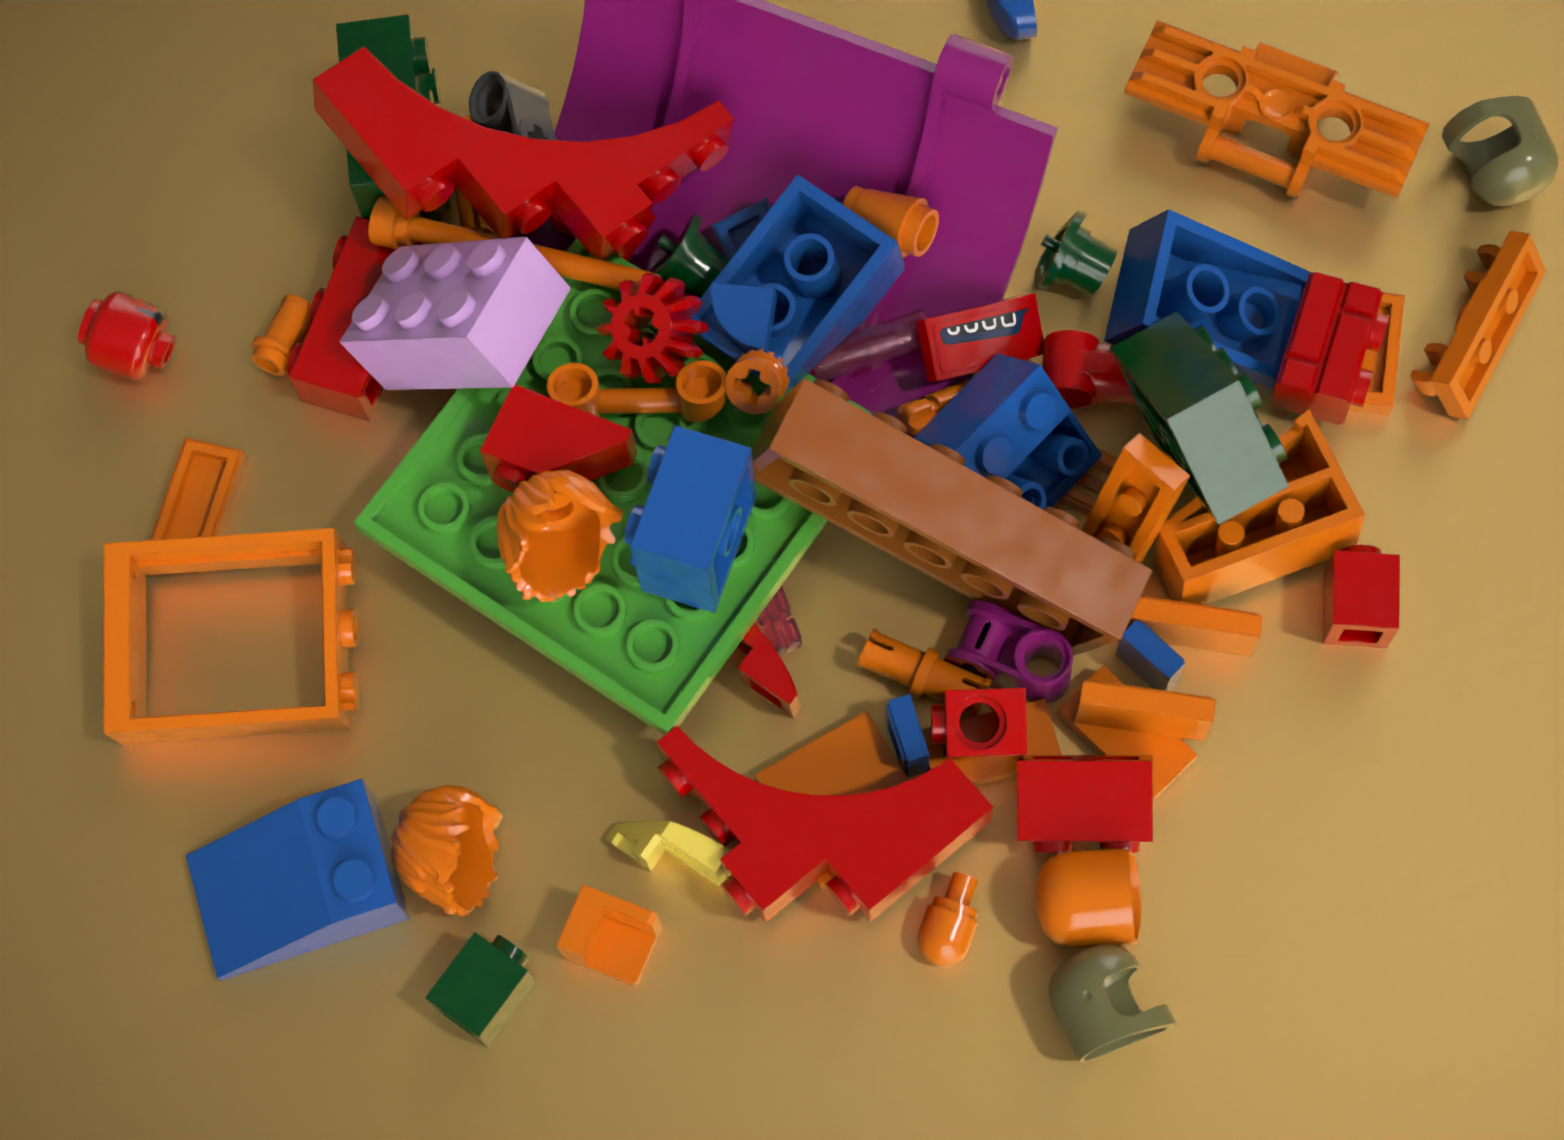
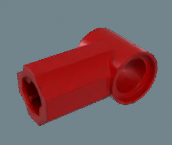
(1083, 369)

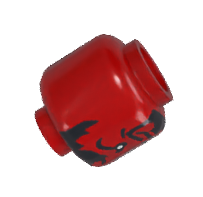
(126, 336)

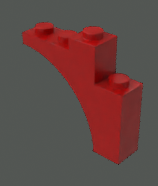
(787, 840)

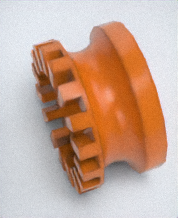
(771, 373)

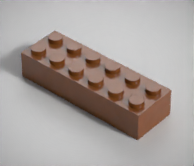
(945, 517)

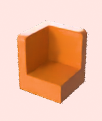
(609, 935)

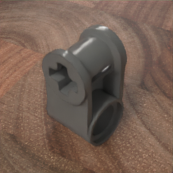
(510, 106)

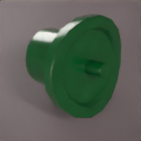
(1074, 258)
(690, 259)

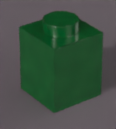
(483, 986)

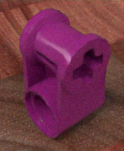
(1008, 649)

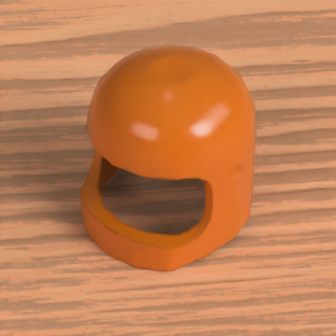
(1090, 898)

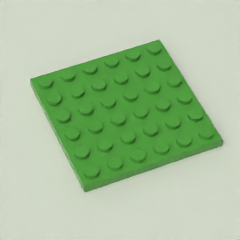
(619, 640)

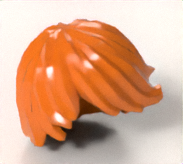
(554, 534)
(447, 847)

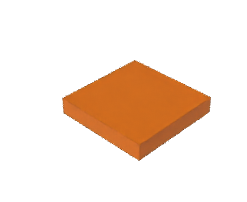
(838, 763)

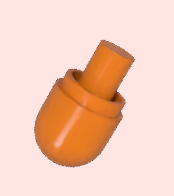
(949, 923)

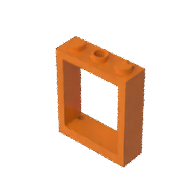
(126, 639)

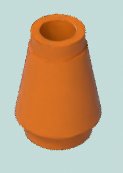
(897, 215)

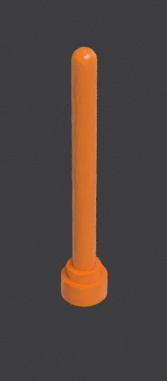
(391, 230)

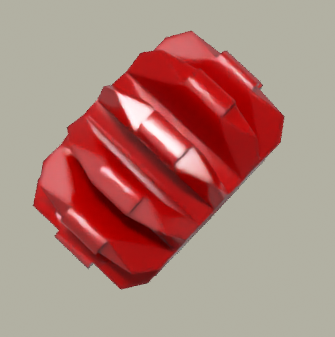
(669, 314)

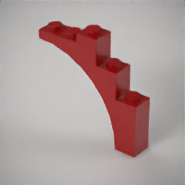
(511, 180)

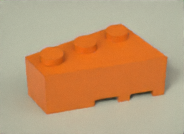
(1269, 540)

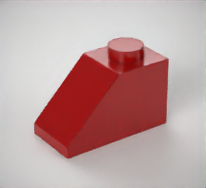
(545, 435)

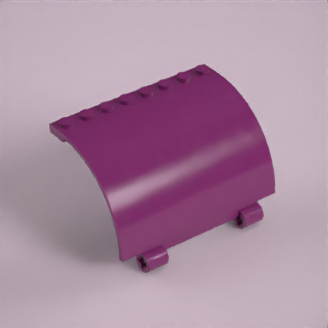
(839, 118)

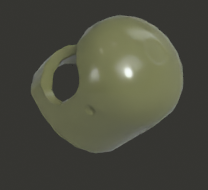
(1511, 163)
(1097, 1005)

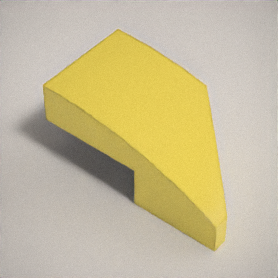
(649, 839)

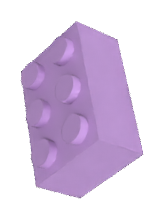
(455, 315)

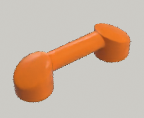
(697, 394)

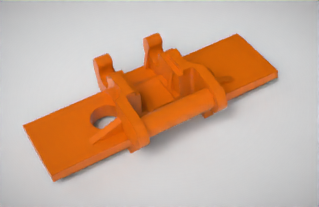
(1281, 94)

